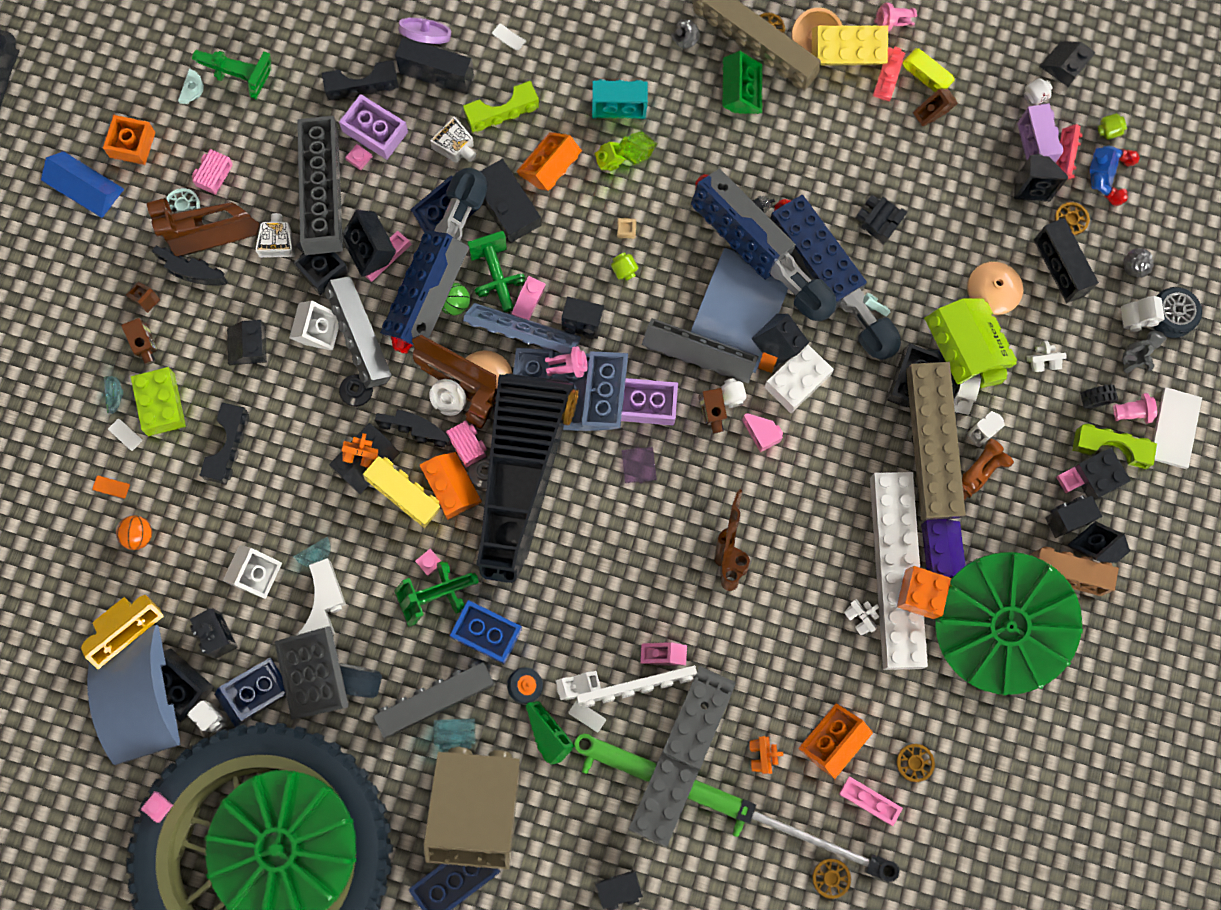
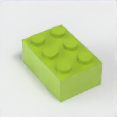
(158, 401)

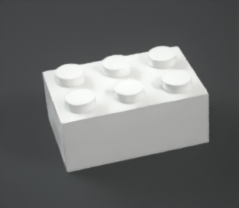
(798, 378)

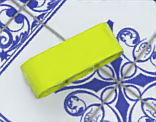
(927, 70)

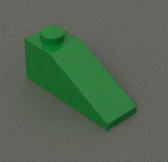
(549, 736)

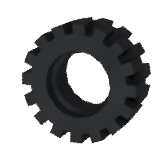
(1099, 396)

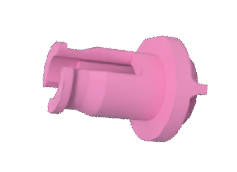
(892, 16)
(575, 362)
(1144, 408)

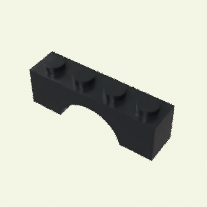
(380, 79)
(218, 466)

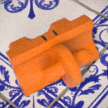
(351, 449)
(763, 746)

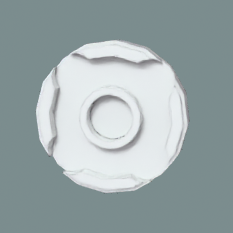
(448, 397)

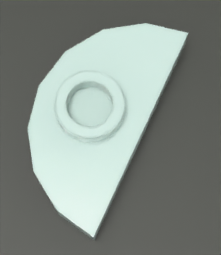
(192, 88)
(872, 304)

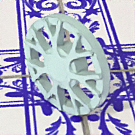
(182, 204)

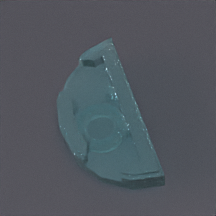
(113, 393)
(314, 553)

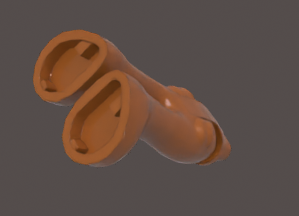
(975, 477)

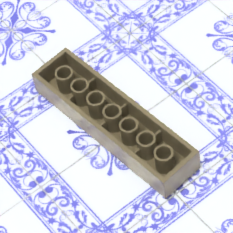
(761, 39)
(935, 441)

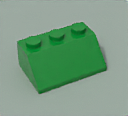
(742, 84)

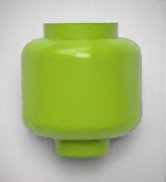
(1112, 126)
(624, 266)

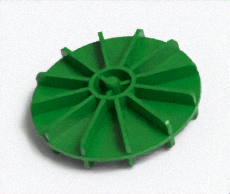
(1009, 623)
(280, 844)

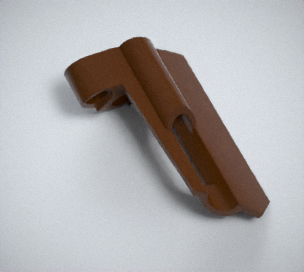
(188, 234)
(476, 381)
(727, 555)

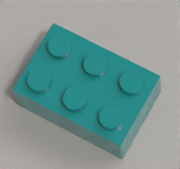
(619, 99)

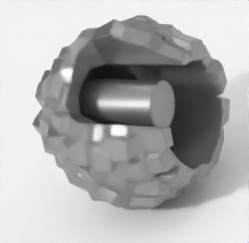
(687, 34)
(1138, 263)

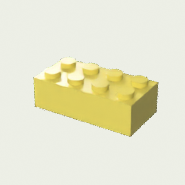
(850, 45)
(401, 491)

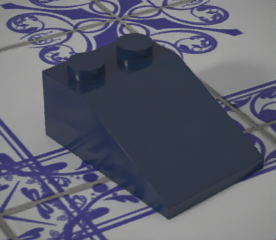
(433, 207)
(251, 692)

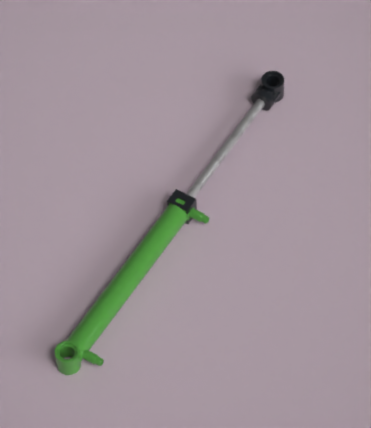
(723, 802)

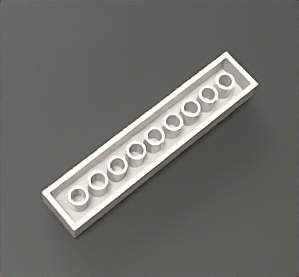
(895, 551)

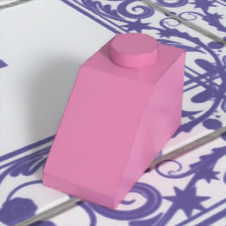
(528, 298)
(762, 431)
(663, 654)

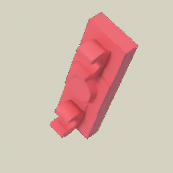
(889, 74)
(1070, 143)

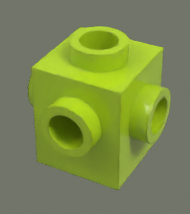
(608, 157)

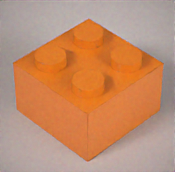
(129, 139)
(923, 592)

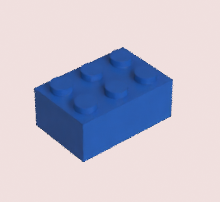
(486, 632)

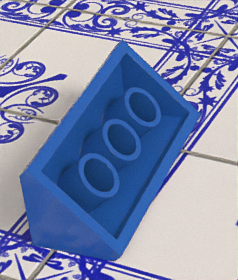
(80, 183)

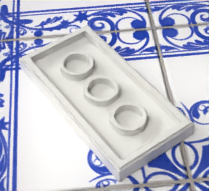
(1176, 427)

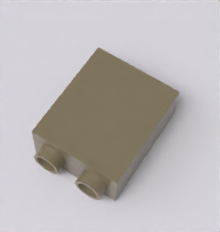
(472, 809)

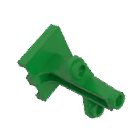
(254, 74)
(488, 247)
(411, 600)

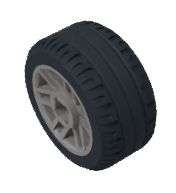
(1180, 310)
(360, 680)

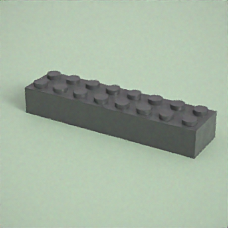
(319, 185)

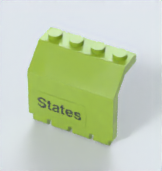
(970, 338)

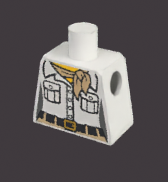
(454, 142)
(275, 238)

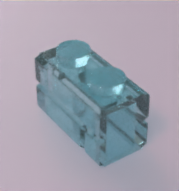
(454, 732)

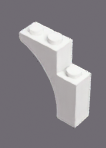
(327, 596)

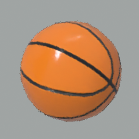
(134, 532)

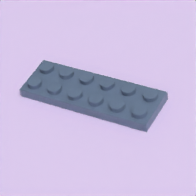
(521, 328)

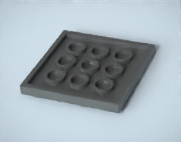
(311, 673)

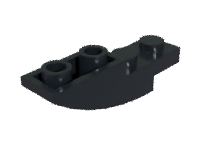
(191, 271)
(421, 429)

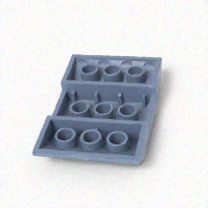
(738, 304)
(599, 389)
(131, 701)

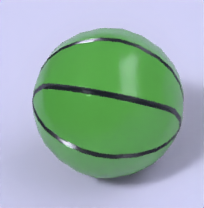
(457, 300)

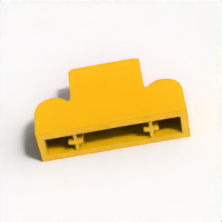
(119, 628)

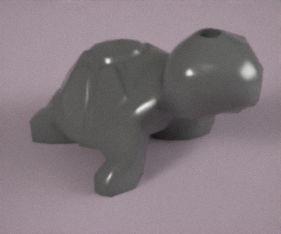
(1139, 352)

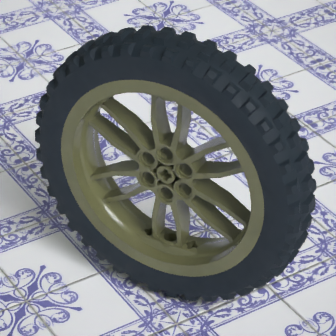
(227, 757)

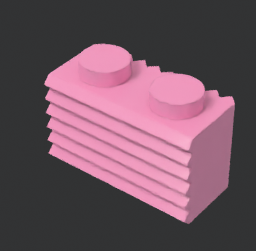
(212, 171)
(466, 444)

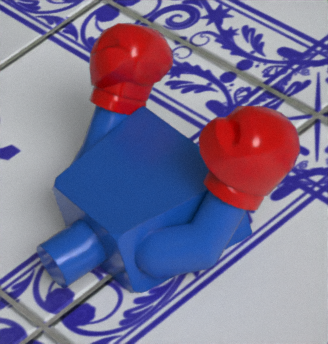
(1104, 169)

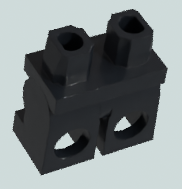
(882, 219)

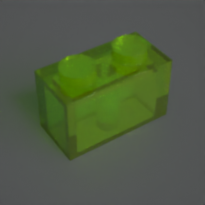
(637, 147)

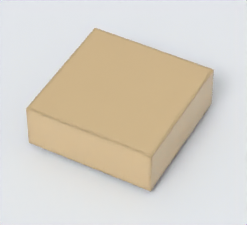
(626, 228)

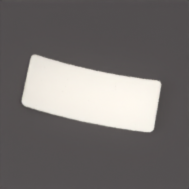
(508, 37)

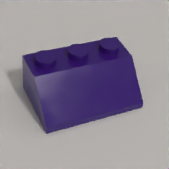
(943, 546)

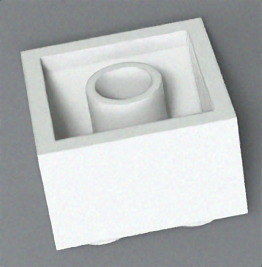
(314, 326)
(252, 571)

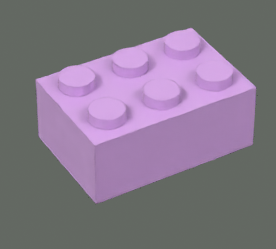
(373, 126)
(1039, 132)
(649, 402)

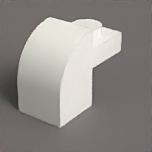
(966, 394)
(570, 687)

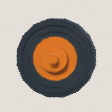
(524, 685)

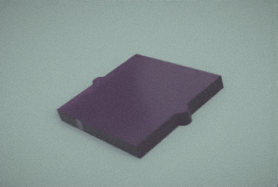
(639, 465)

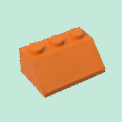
(549, 160)
(450, 484)
(836, 740)

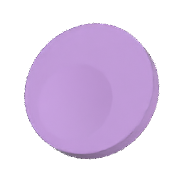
(424, 30)

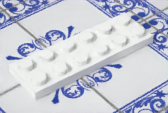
(645, 685)

